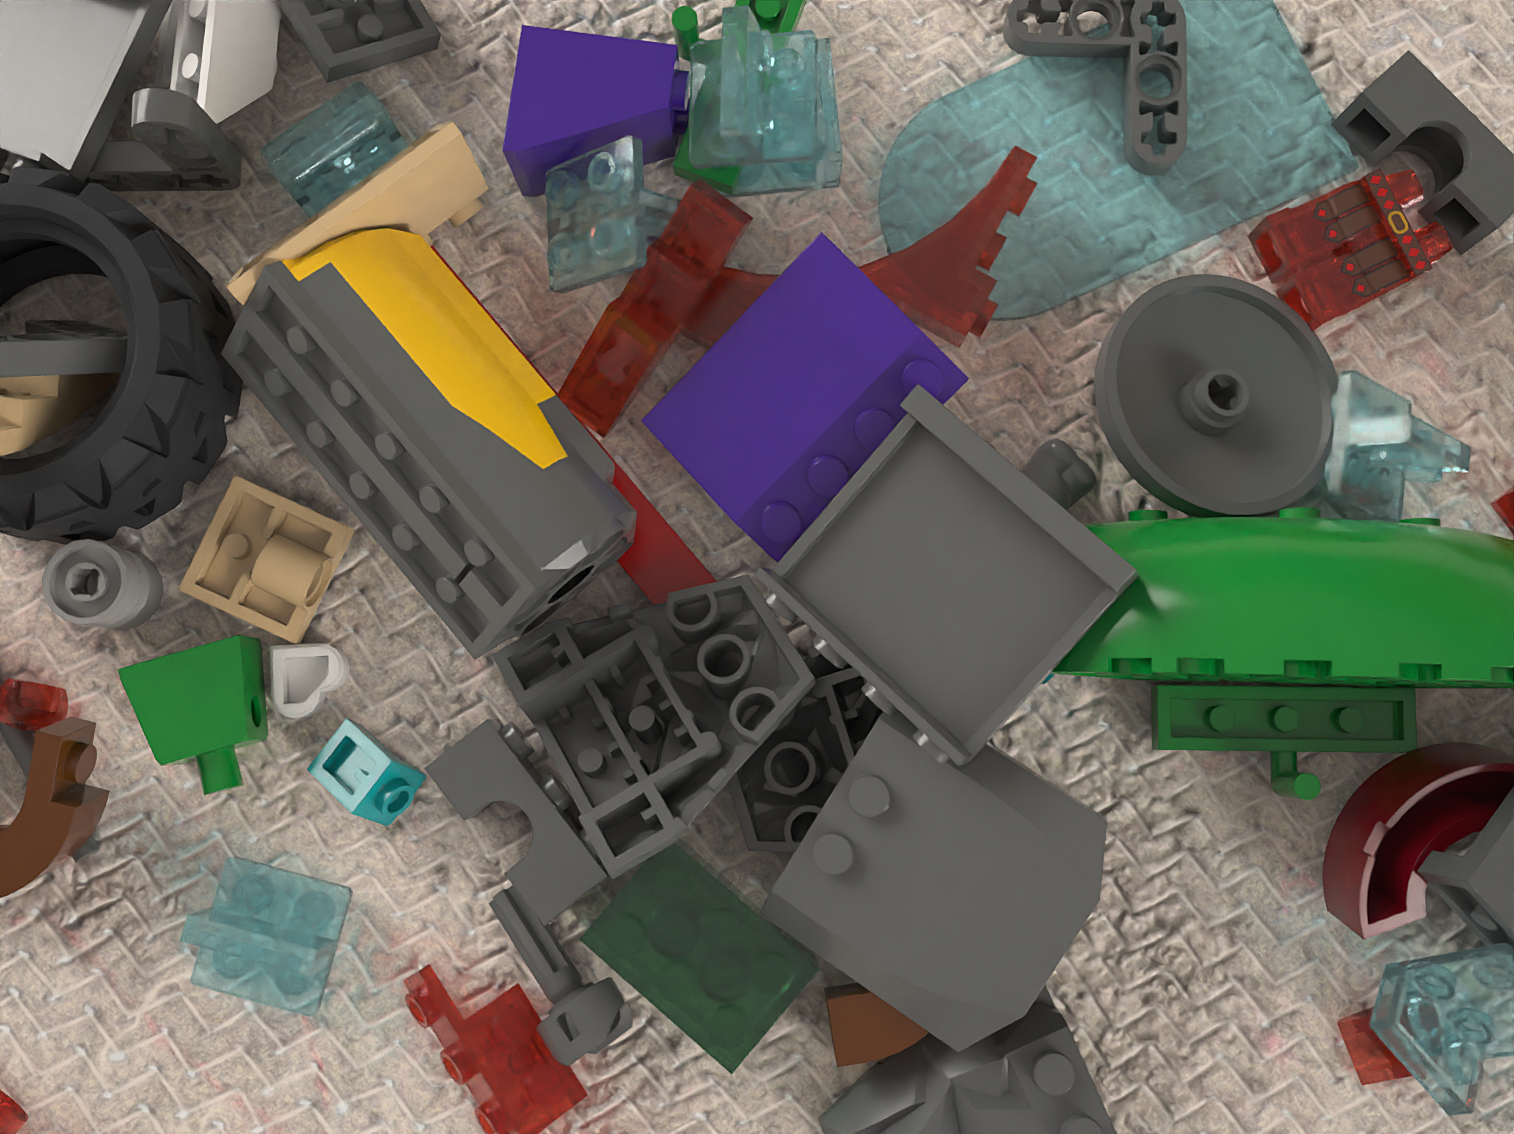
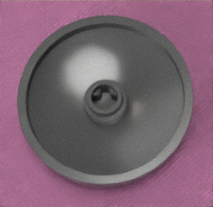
(1216, 397)

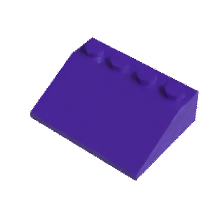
(798, 395)

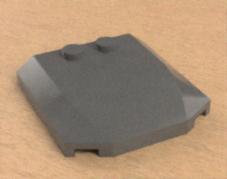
(943, 882)

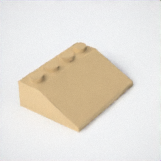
(408, 193)

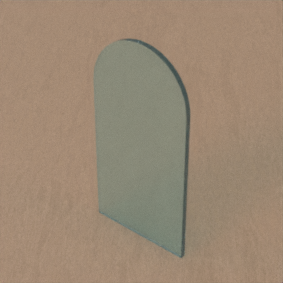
(1251, 145)

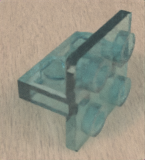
(752, 95)
(334, 148)
(601, 215)
(1382, 446)
(268, 935)

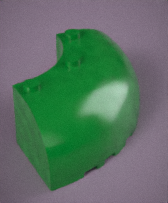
(1305, 603)

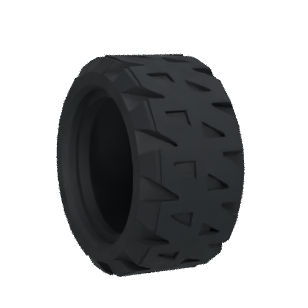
(175, 383)

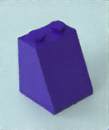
(588, 92)

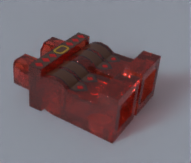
(1364, 232)

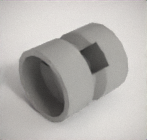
(102, 585)

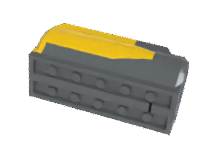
(432, 431)

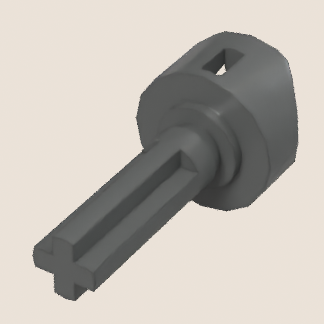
(582, 1015)

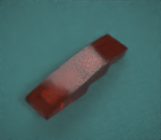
(653, 307)

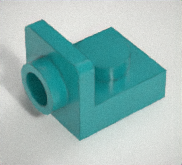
(365, 774)

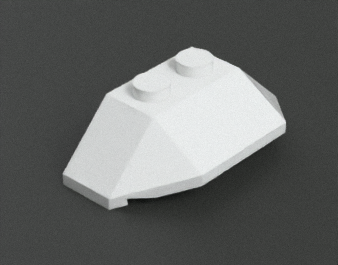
(219, 52)

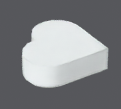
(304, 675)

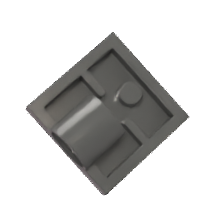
(361, 34)

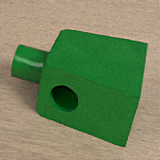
(202, 706)

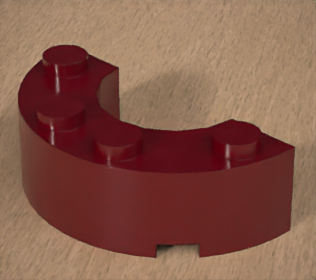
(1396, 821)

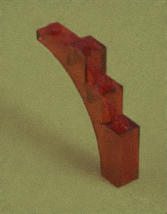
(928, 281)

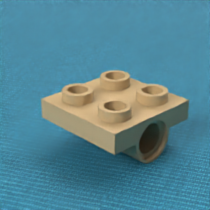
(266, 560)

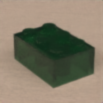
(701, 953)

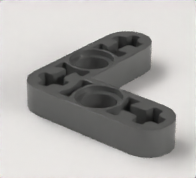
(1128, 40)
(176, 150)
(62, 349)

